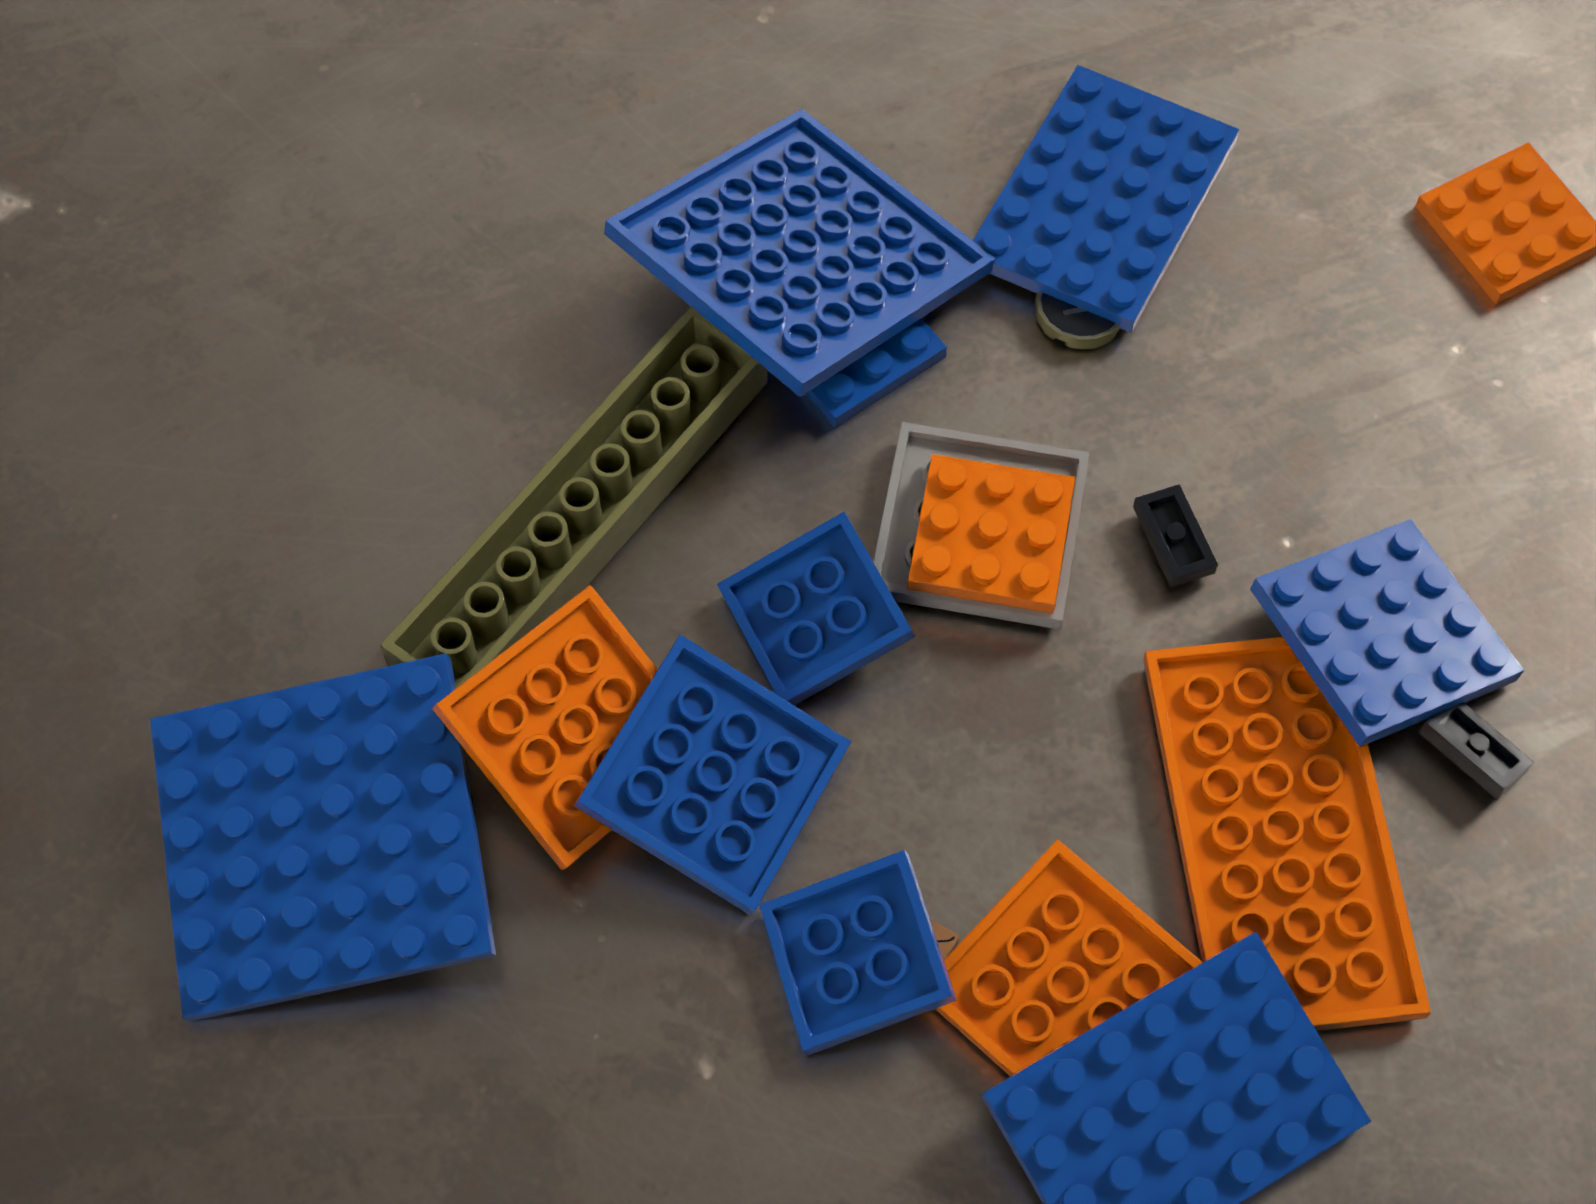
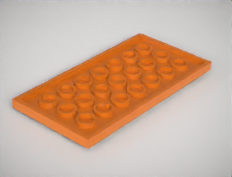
(1284, 830)

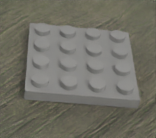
(905, 501)

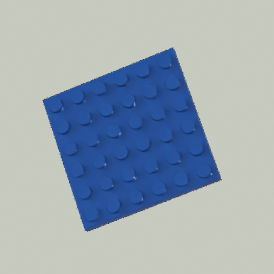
(799, 250)
(318, 839)

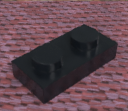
(1175, 535)
(1477, 748)

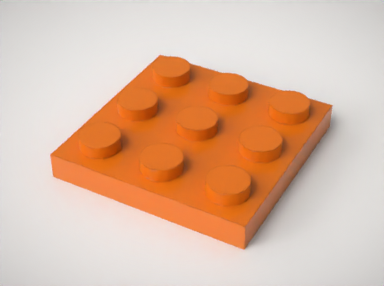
(1511, 222)
(991, 533)

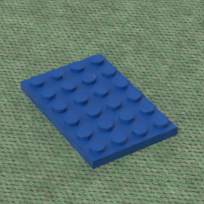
(1104, 196)
(1181, 1094)

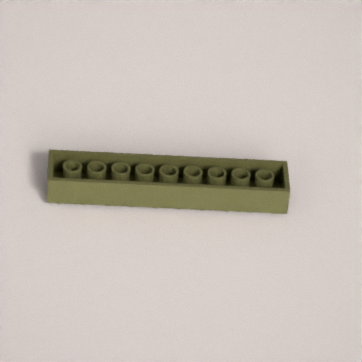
(584, 500)

